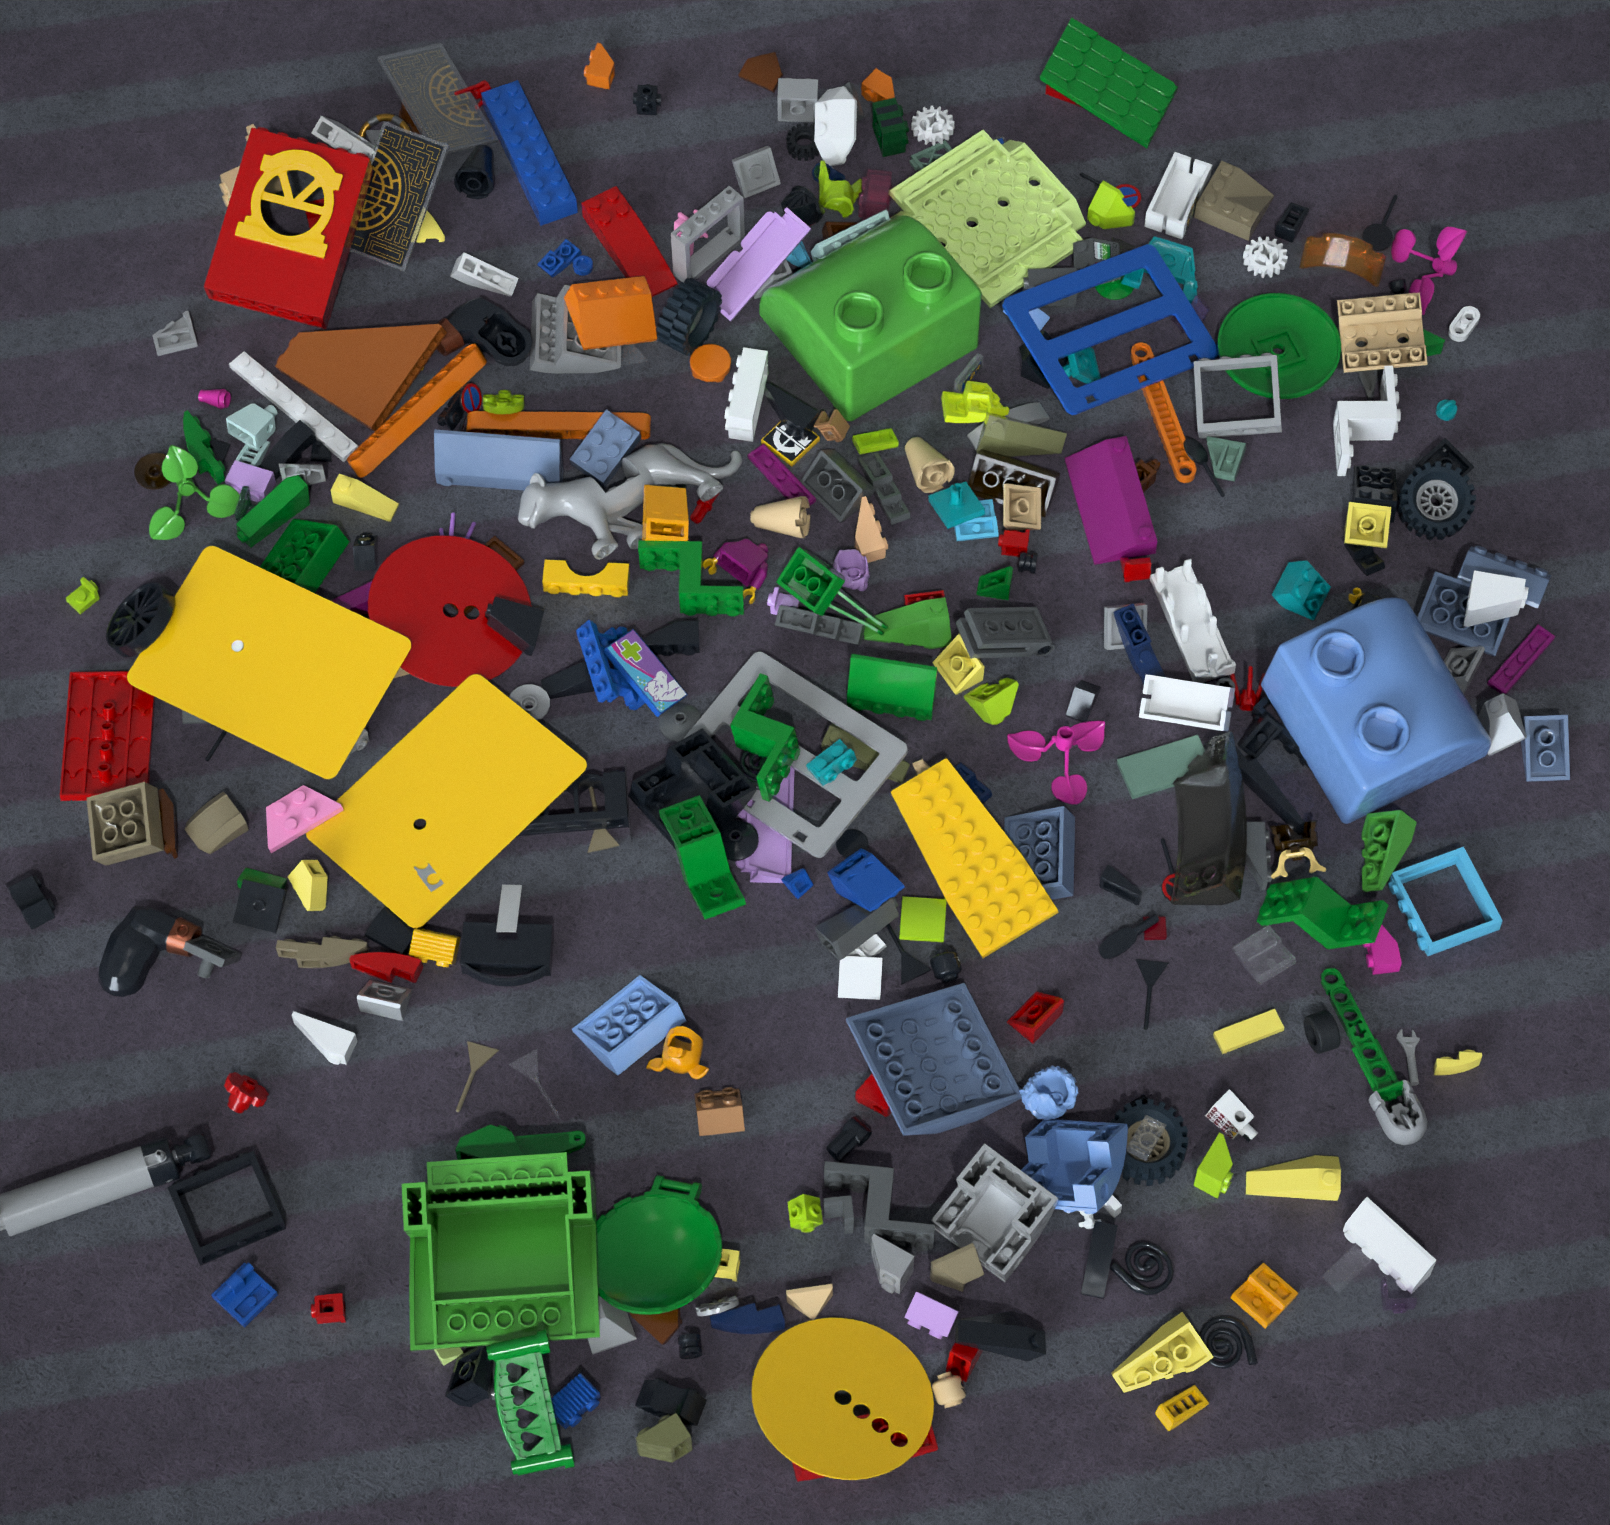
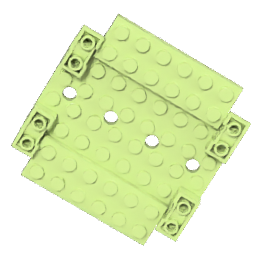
(1008, 240)

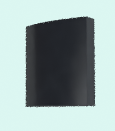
(391, 932)

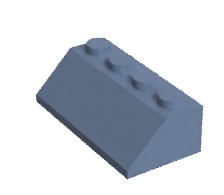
(1480, 560)

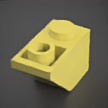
(310, 884)

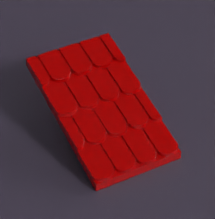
(105, 735)

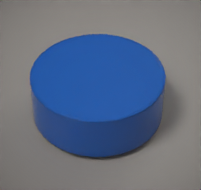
(582, 265)

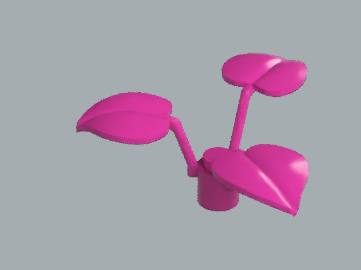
(1447, 243)
(1088, 737)

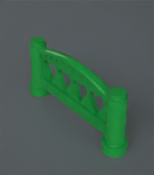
(528, 1353)

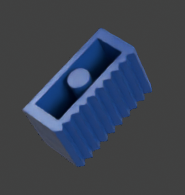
(574, 1401)

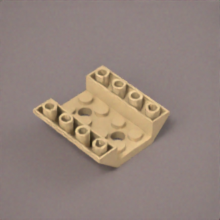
(1380, 324)

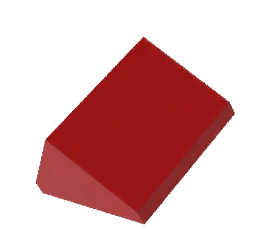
(1037, 1015)

